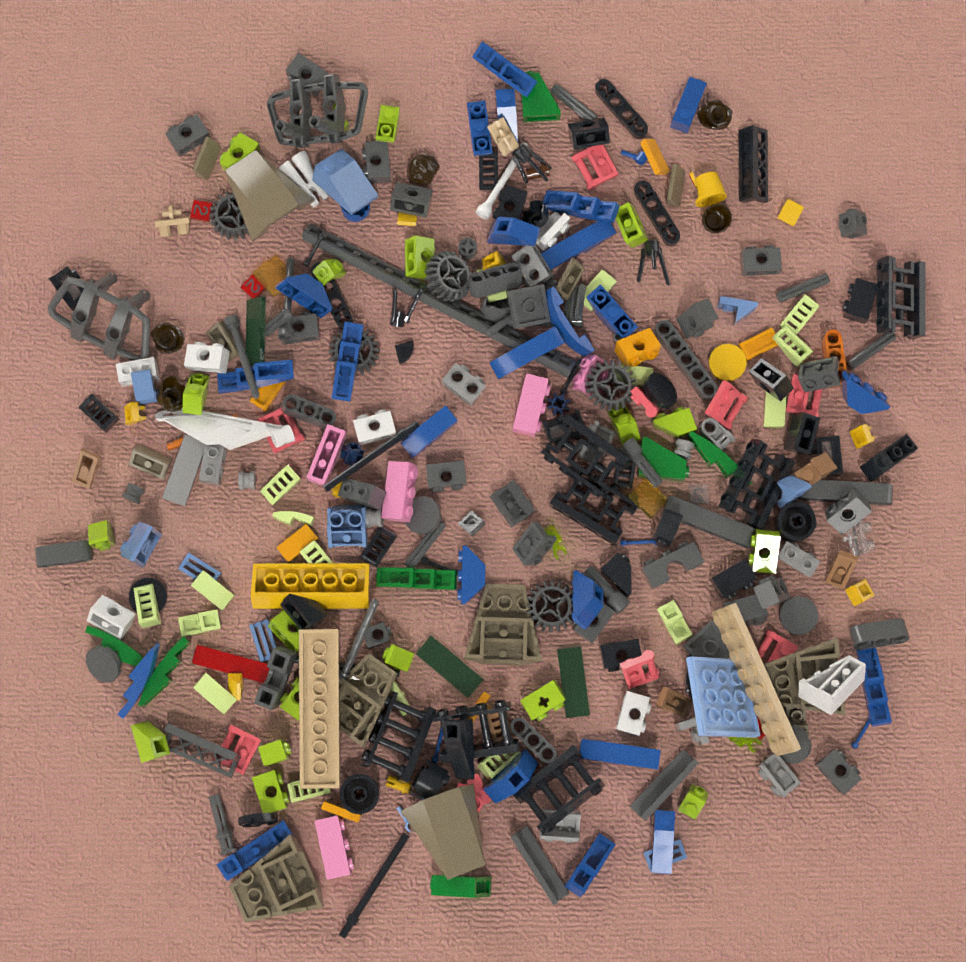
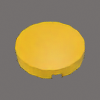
(727, 362)

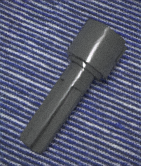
(634, 451)
(615, 599)

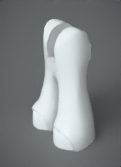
(303, 163)

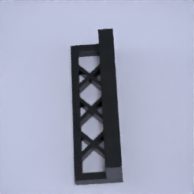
(750, 163)

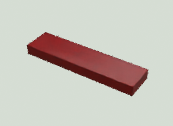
(230, 663)

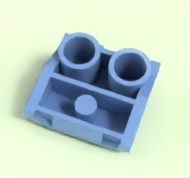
(346, 526)

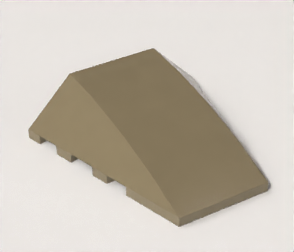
(263, 193)
(503, 629)
(790, 669)
(364, 697)
(449, 830)
(278, 884)

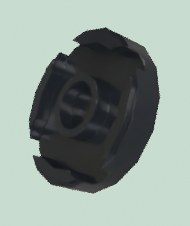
(660, 390)
(160, 592)
(258, 819)

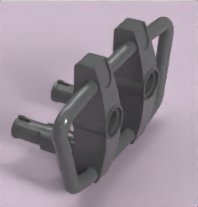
(301, 124)
(121, 320)

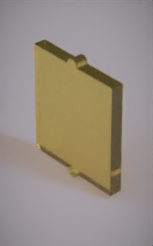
(271, 274)
(647, 498)

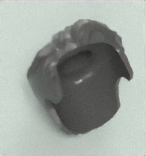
(495, 310)

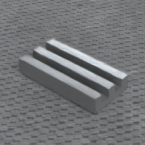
(575, 302)

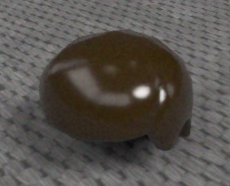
(716, 219)

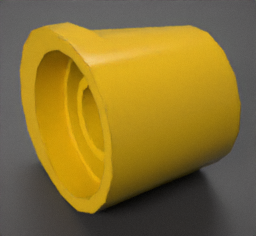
(708, 188)

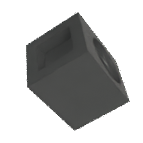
(371, 642)

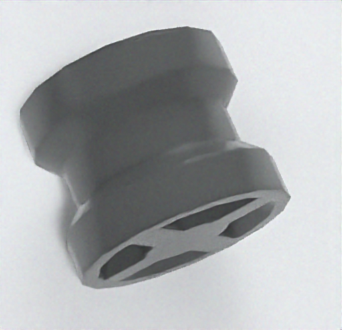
(467, 244)
(133, 493)

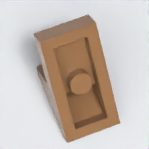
(86, 468)
(816, 469)
(841, 569)
(673, 702)

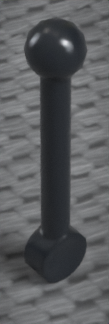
(321, 237)
(564, 390)
(424, 561)

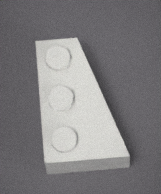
(834, 685)

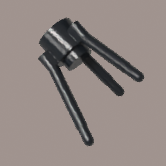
(523, 155)
(652, 251)
(398, 316)

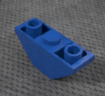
(478, 128)
(512, 232)
(307, 293)
(610, 312)
(862, 395)
(471, 575)
(586, 599)
(511, 778)

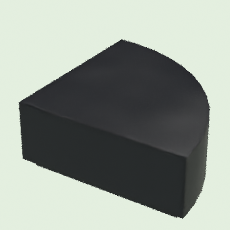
(404, 351)

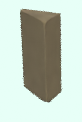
(206, 158)
(675, 186)
(569, 279)
(222, 335)
(150, 461)

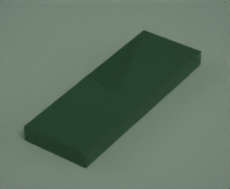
(255, 330)
(449, 666)
(573, 682)

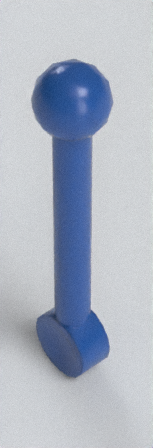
(624, 543)
(855, 744)
(435, 758)

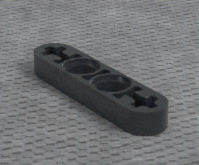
(619, 110)
(660, 211)
(335, 295)

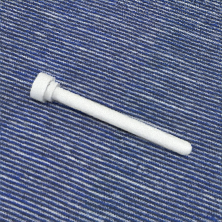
(484, 210)

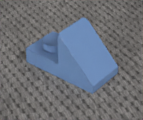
(742, 307)
(144, 386)
(792, 490)

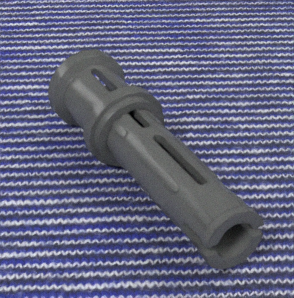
(215, 800)

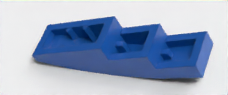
(504, 69)
(581, 206)
(578, 243)
(347, 361)
(264, 374)
(140, 676)
(874, 688)
(620, 754)

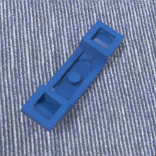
(578, 344)
(527, 352)
(253, 851)

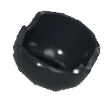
(537, 214)

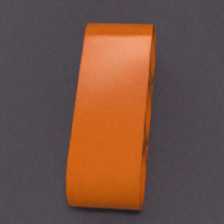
(834, 348)

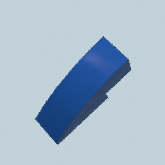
(429, 432)
(589, 865)

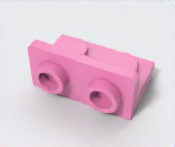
(586, 364)

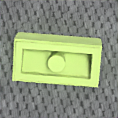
(774, 412)

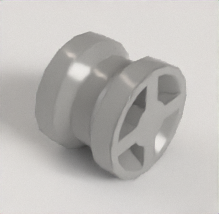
(683, 448)
(247, 480)
(373, 517)

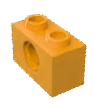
(645, 341)

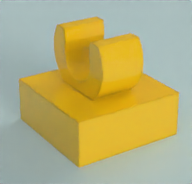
(132, 413)
(861, 436)

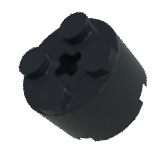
(806, 521)
(429, 781)
(348, 794)

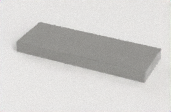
(184, 471)

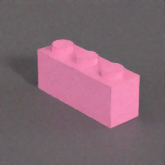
(531, 405)
(326, 455)
(400, 491)
(334, 847)

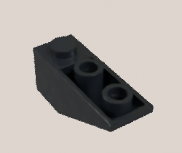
(888, 457)
(460, 746)

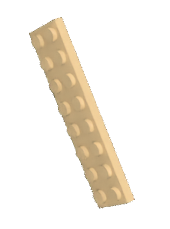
(755, 680)
(319, 708)

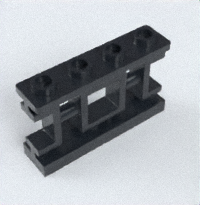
(913, 297)
(593, 444)
(768, 490)
(586, 517)

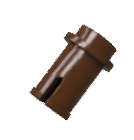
(532, 173)

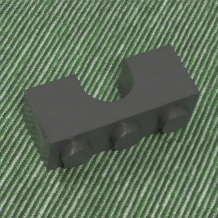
(656, 571)
(280, 667)

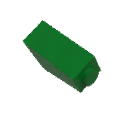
(539, 104)
(663, 461)
(461, 886)

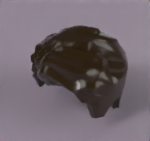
(715, 115)
(422, 169)
(167, 338)
(170, 394)

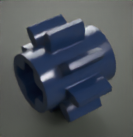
(560, 399)
(351, 453)

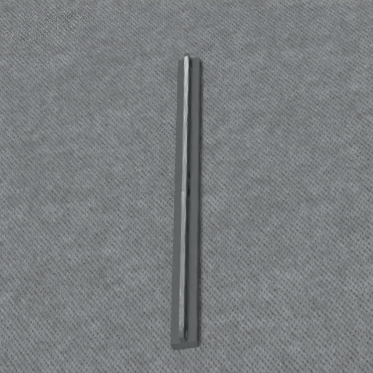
(411, 286)

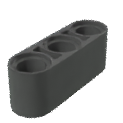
(495, 280)
(298, 411)
(63, 554)
(879, 634)
(523, 737)

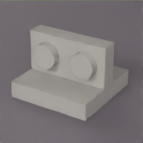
(694, 734)

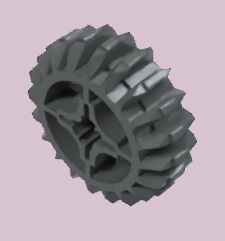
(227, 217)
(444, 265)
(363, 364)
(611, 376)
(542, 592)

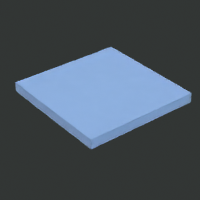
(720, 699)

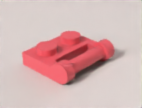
(600, 162)
(640, 397)
(798, 399)
(722, 402)
(273, 419)
(780, 650)
(634, 673)
(245, 748)

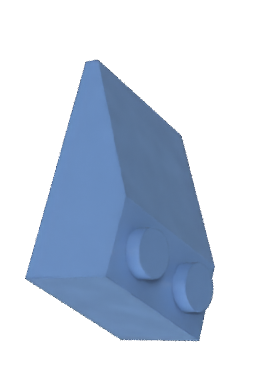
(344, 181)
(140, 544)

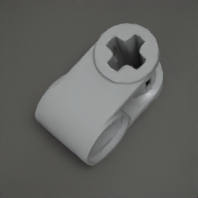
(717, 435)

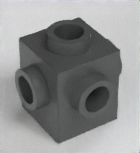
(853, 224)

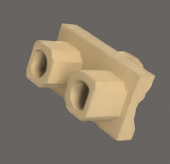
(503, 136)
(164, 225)

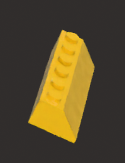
(327, 583)

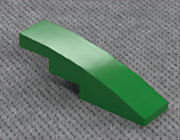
(713, 455)
(416, 578)
(126, 652)
(160, 678)

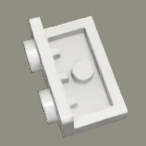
(552, 229)

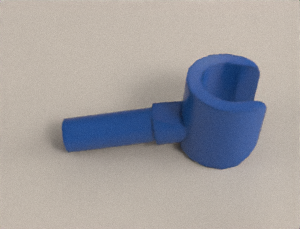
(639, 159)

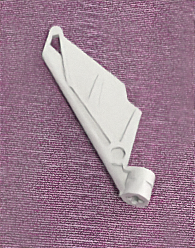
(226, 430)

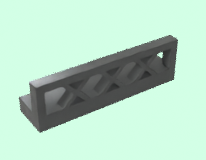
(205, 744)
(663, 785)
(539, 865)

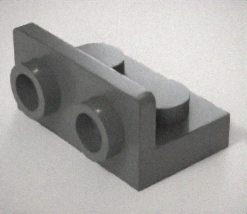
(819, 374)
(533, 545)

